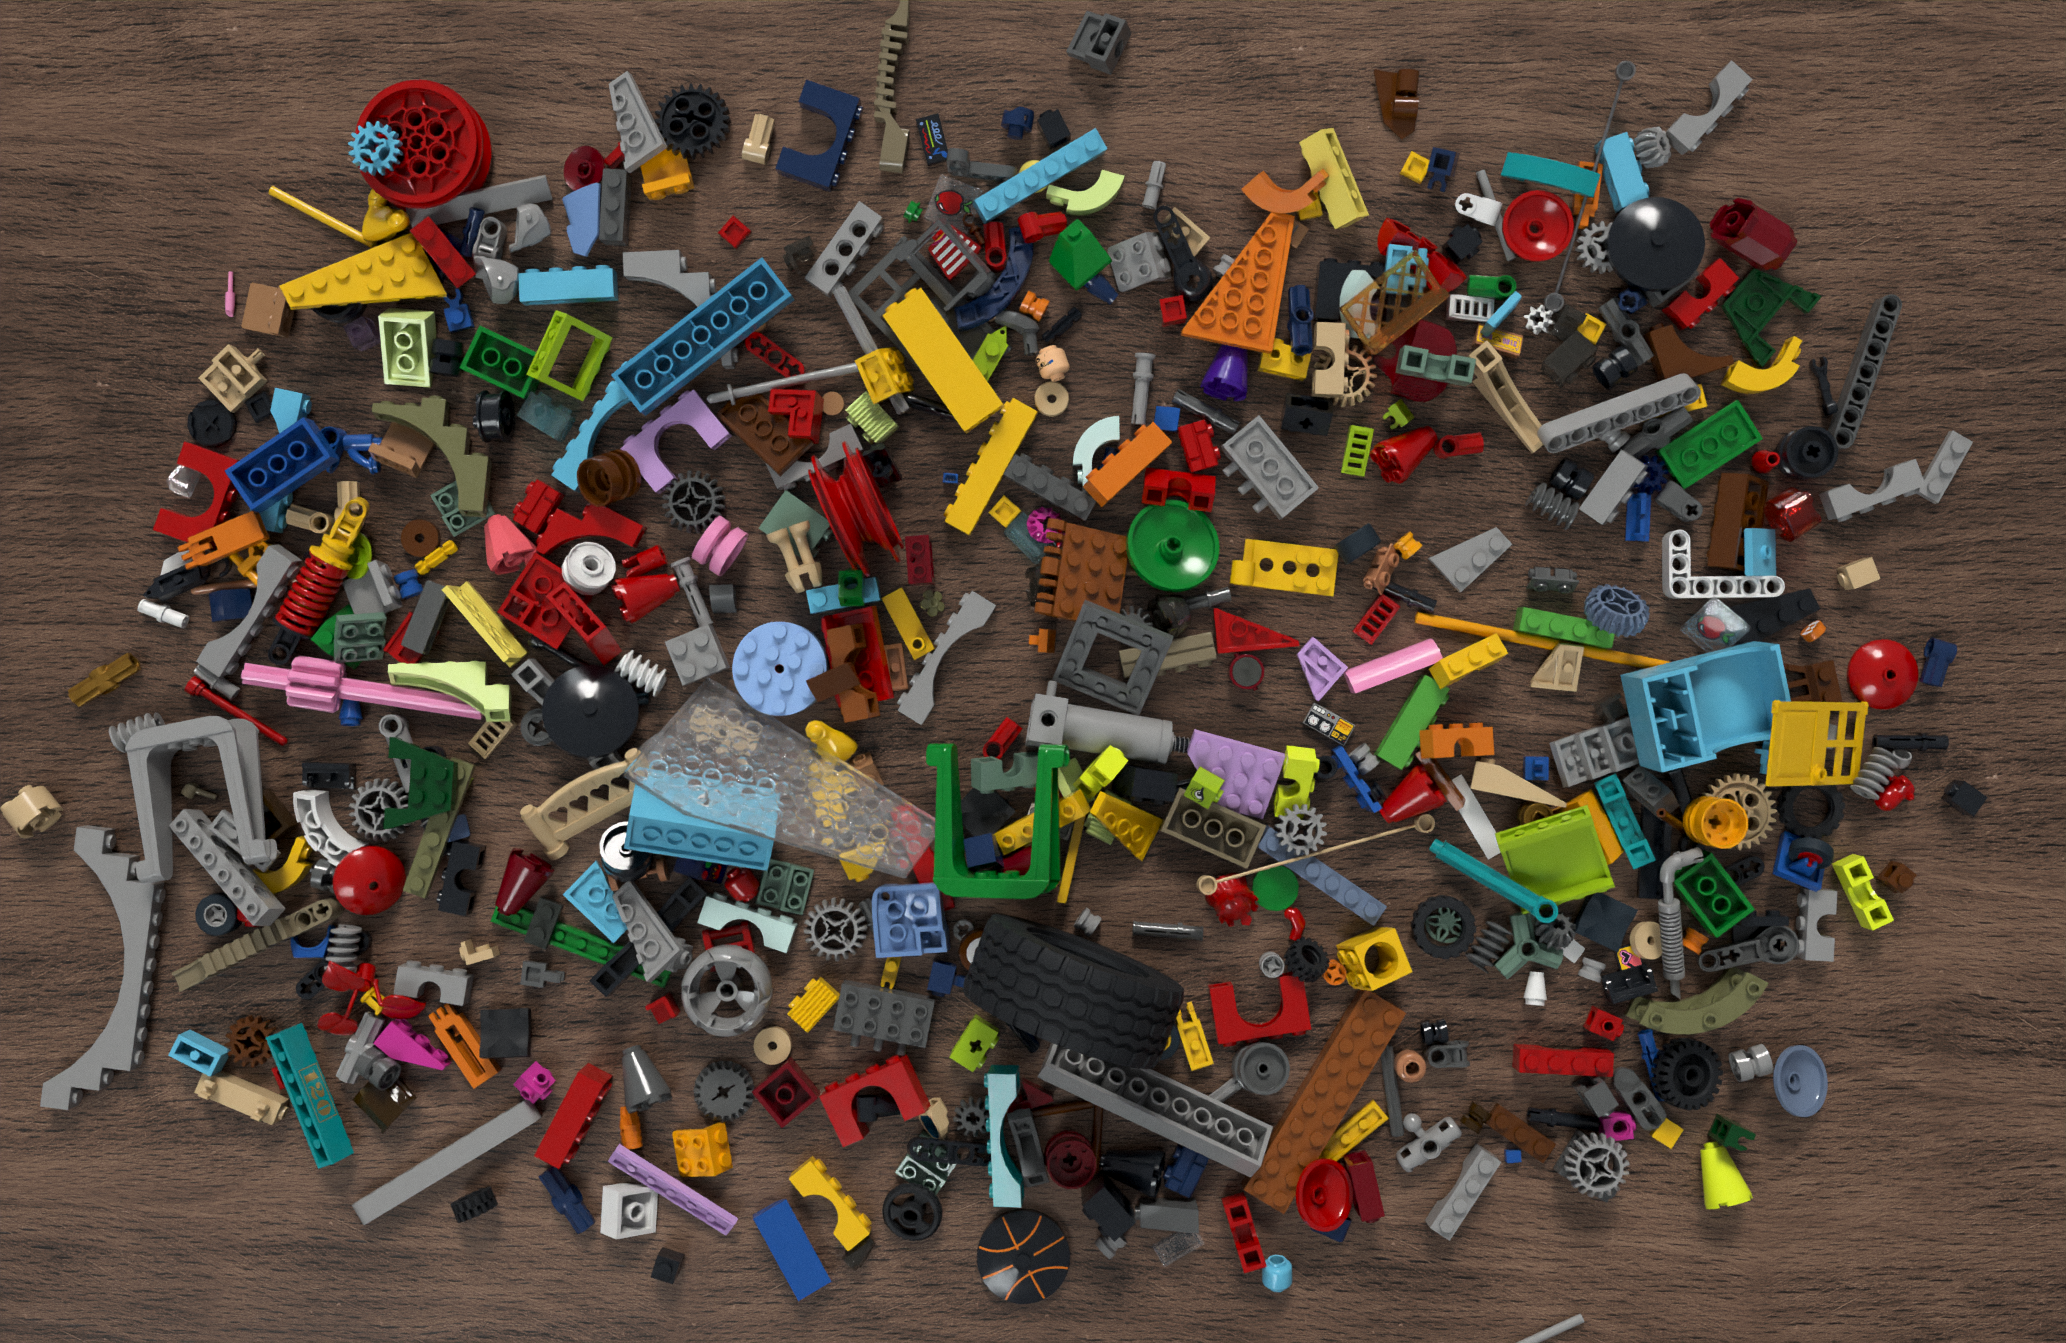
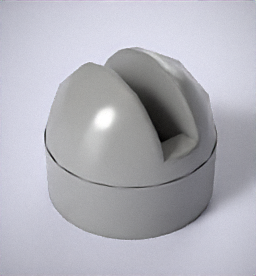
(1903, 758)

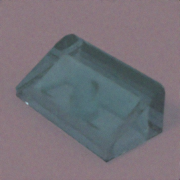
(1019, 535)

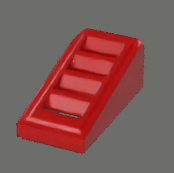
(1394, 607)

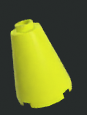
(1721, 1178)

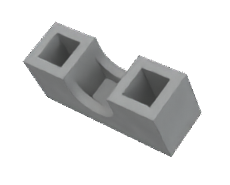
(1812, 907)
(454, 984)

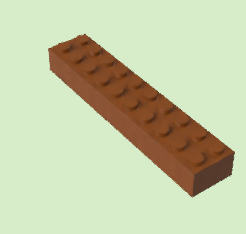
(1324, 1097)

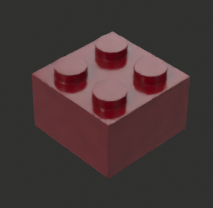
(786, 1092)

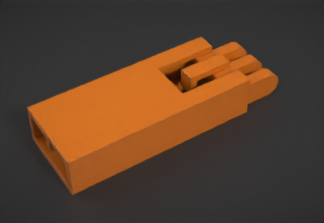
(229, 538)
(466, 1051)

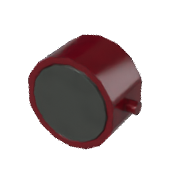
(1246, 671)

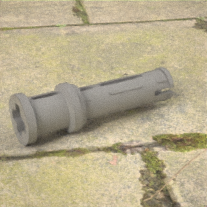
(1142, 378)
(688, 581)

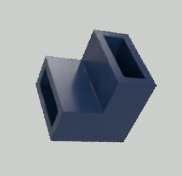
(230, 604)
(983, 853)

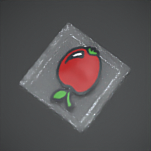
(952, 201)
(1715, 627)

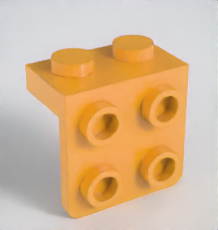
(666, 175)
(702, 1151)

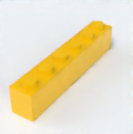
(992, 464)

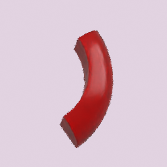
(1444, 270)

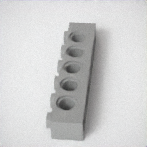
(227, 868)

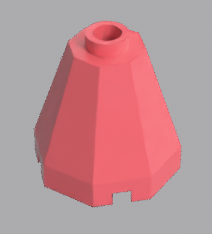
(506, 545)

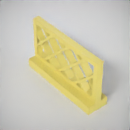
(486, 623)

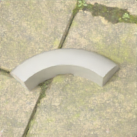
(320, 826)

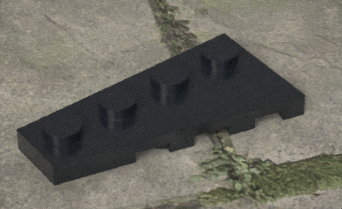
(1774, 613)

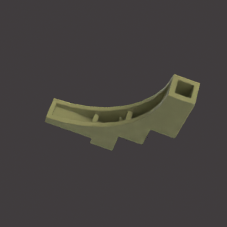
(431, 421)

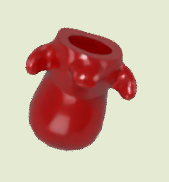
(1895, 793)

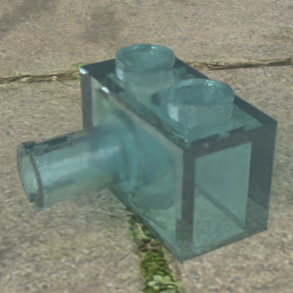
(546, 416)

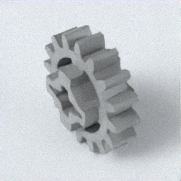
(1592, 244)
(1294, 820)

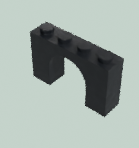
(1329, 284)

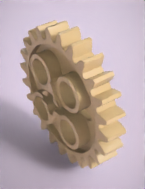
(1758, 810)

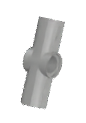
(358, 1043)

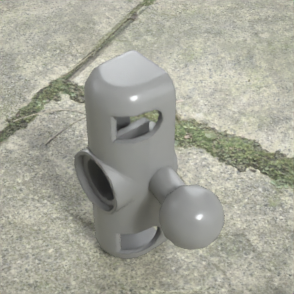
(1419, 1155)

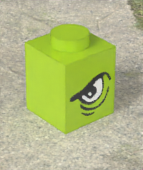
(1204, 788)

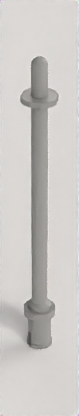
(731, 393)

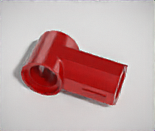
(1037, 226)
(995, 245)
(1460, 445)
(1003, 736)

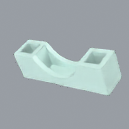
(776, 931)

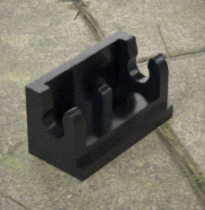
(329, 775)
(1628, 984)

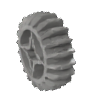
(382, 800)
(829, 920)
(1592, 1173)

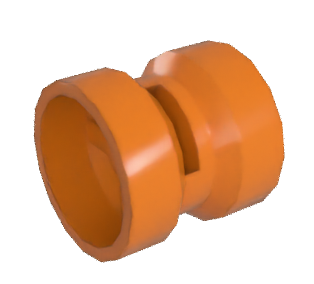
(1034, 306)

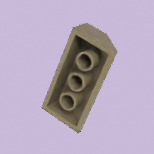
(1213, 829)

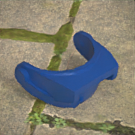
(314, 952)

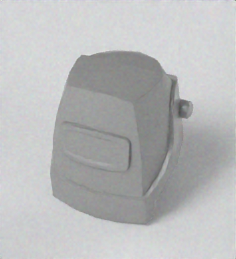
(530, 227)
(498, 277)

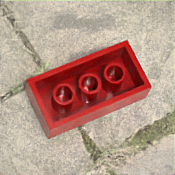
(573, 1116)

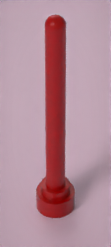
(197, 687)

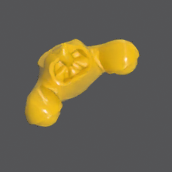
(382, 221)
(831, 740)

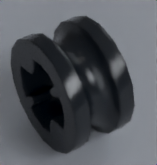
(1376, 792)

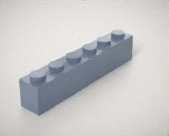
(1324, 878)

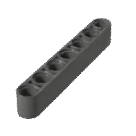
(1870, 364)

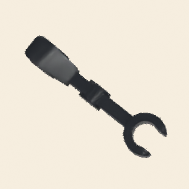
(1829, 405)

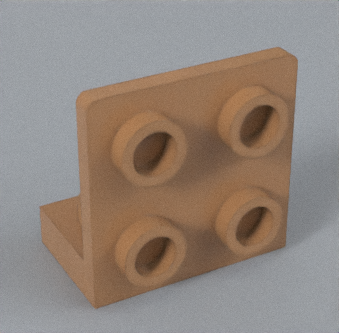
(267, 311)
(402, 449)

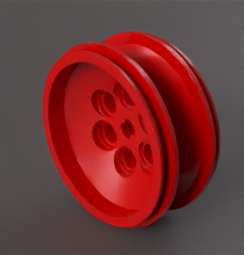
(463, 139)

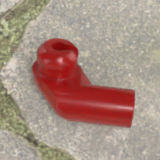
(1297, 921)

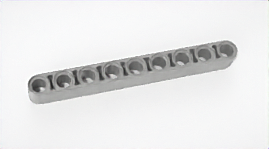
(446, 1161)

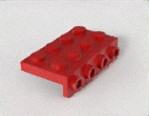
(872, 661)

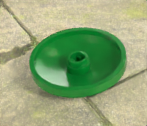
(1172, 546)

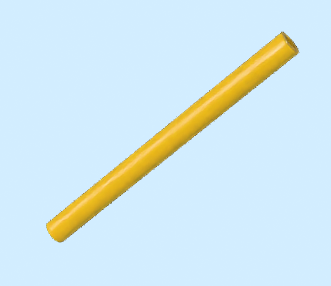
(319, 215)

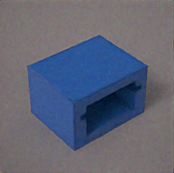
(950, 478)
(1512, 1155)

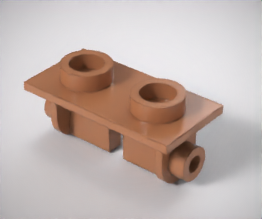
(1386, 560)

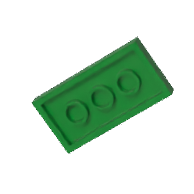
(1709, 444)

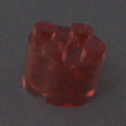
(1792, 513)

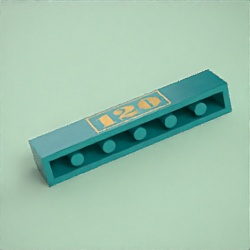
(310, 1095)

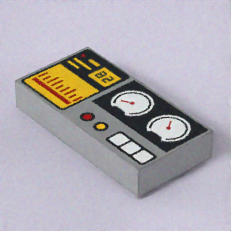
(1328, 724)

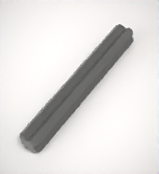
(1392, 1092)

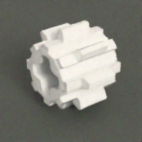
(1536, 314)

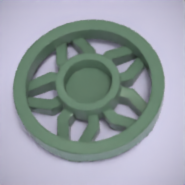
(1446, 921)

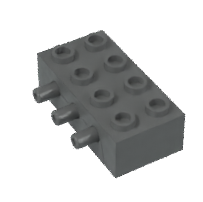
(884, 1015)

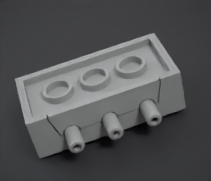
(1267, 469)

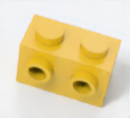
(1284, 362)

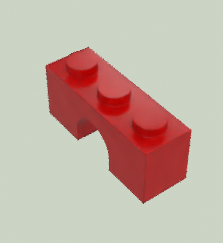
(442, 252)
(1716, 281)
(1195, 488)
(1243, 1232)

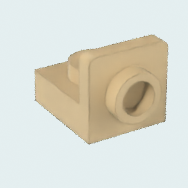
(482, 952)

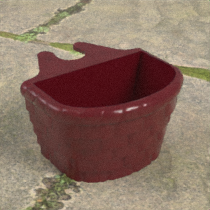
(1425, 336)

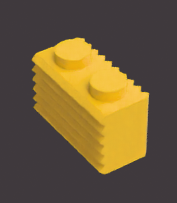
(813, 1004)

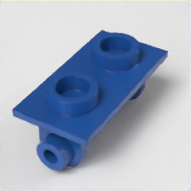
(1638, 517)

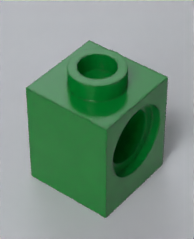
(853, 596)

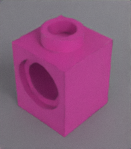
(1626, 1129)

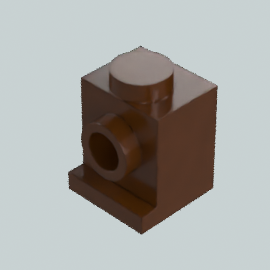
(1899, 880)

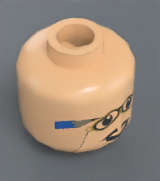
(1052, 363)

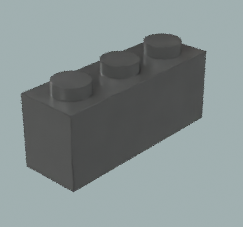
(615, 207)

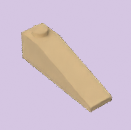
(1500, 781)

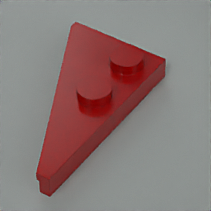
(1239, 635)

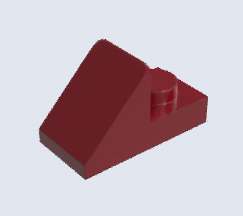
(1035, 1097)

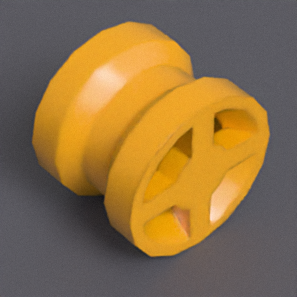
(1407, 545)

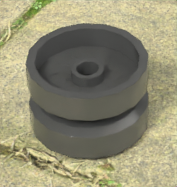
(1260, 1081)

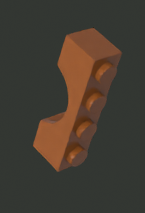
(845, 646)

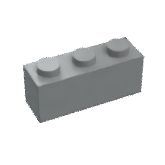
(1614, 488)

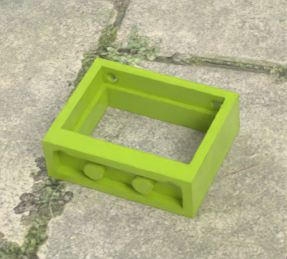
(550, 348)

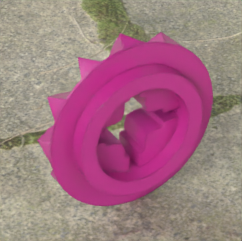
(1036, 528)

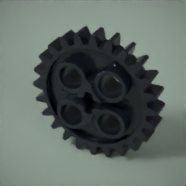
(693, 121)

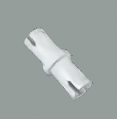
(163, 613)

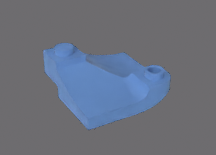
(909, 920)

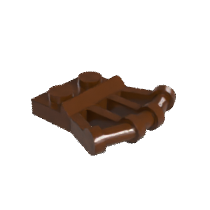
(1819, 682)

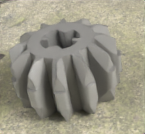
(1652, 147)

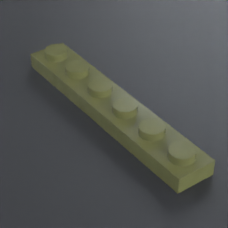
(436, 838)

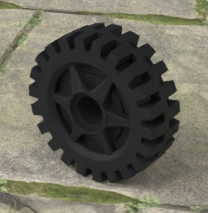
(1687, 1073)

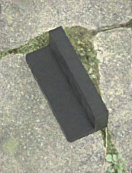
(426, 618)

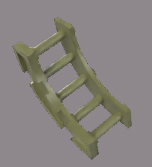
(1719, 1005)

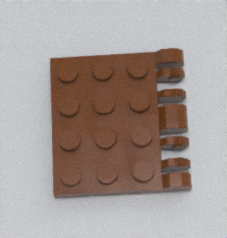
(1087, 568)

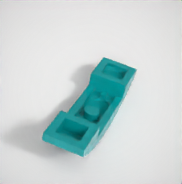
(1551, 173)
(1624, 821)

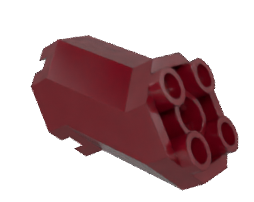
(1753, 234)

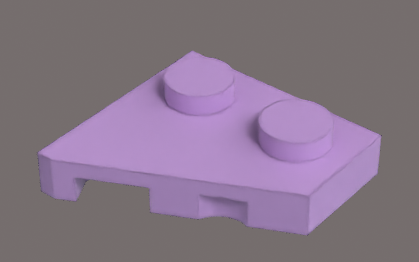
(1320, 667)

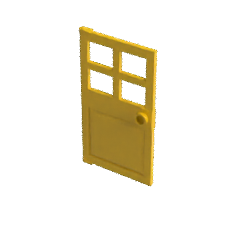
(1801, 741)

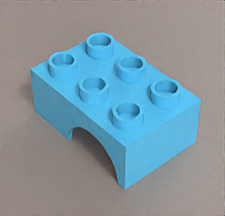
(1704, 704)

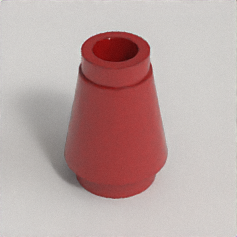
(1765, 461)

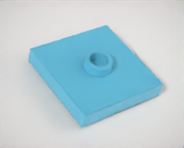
(1760, 552)

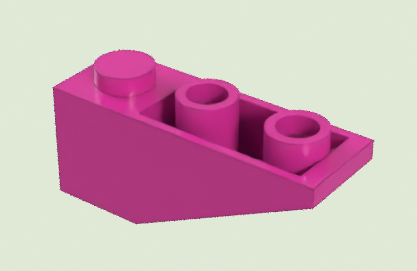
(404, 1044)

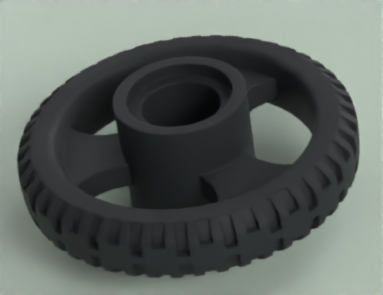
(917, 1204)

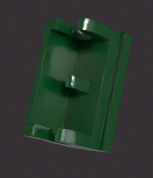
(1728, 1132)

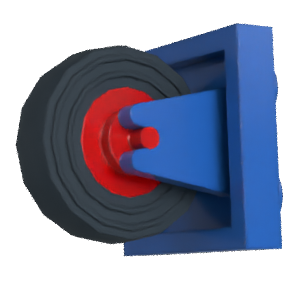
(1802, 860)

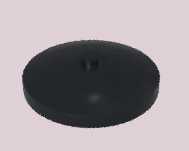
(1655, 244)
(590, 711)

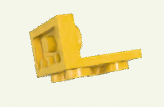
(884, 374)

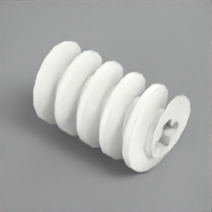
(642, 673)

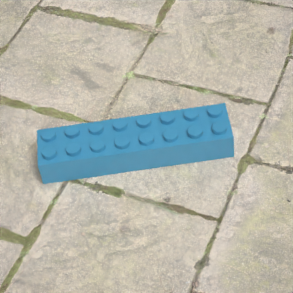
(702, 337)

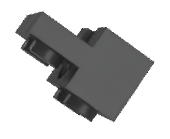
(1100, 41)

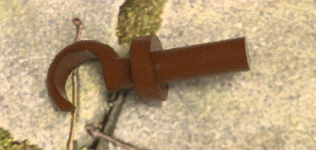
(975, 230)

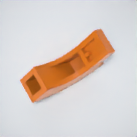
(1275, 199)

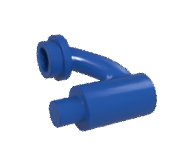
(362, 442)

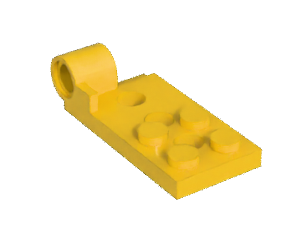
(1250, 574)

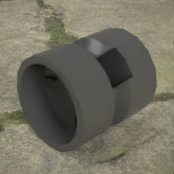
(378, 1068)

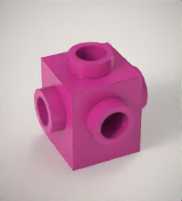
(535, 1083)

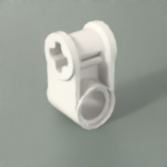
(1483, 208)

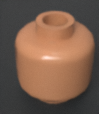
(1415, 1070)

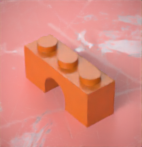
(1472, 740)

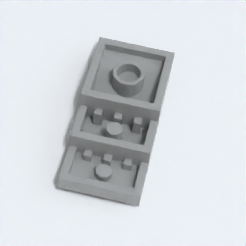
(1595, 752)

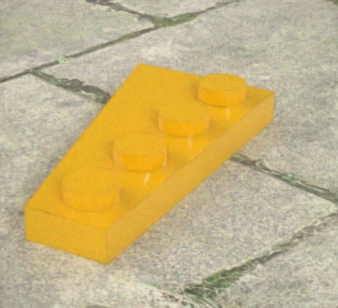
(1127, 823)

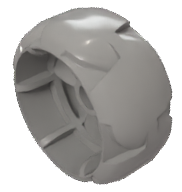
(701, 1006)

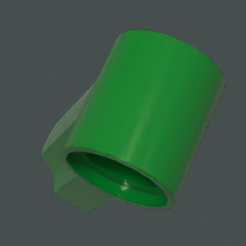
(1488, 286)

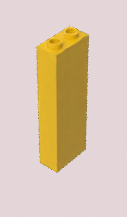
(942, 359)

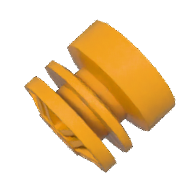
(1727, 822)

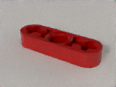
(765, 341)

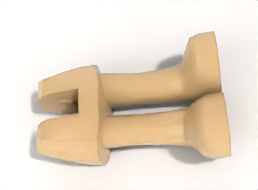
(782, 539)

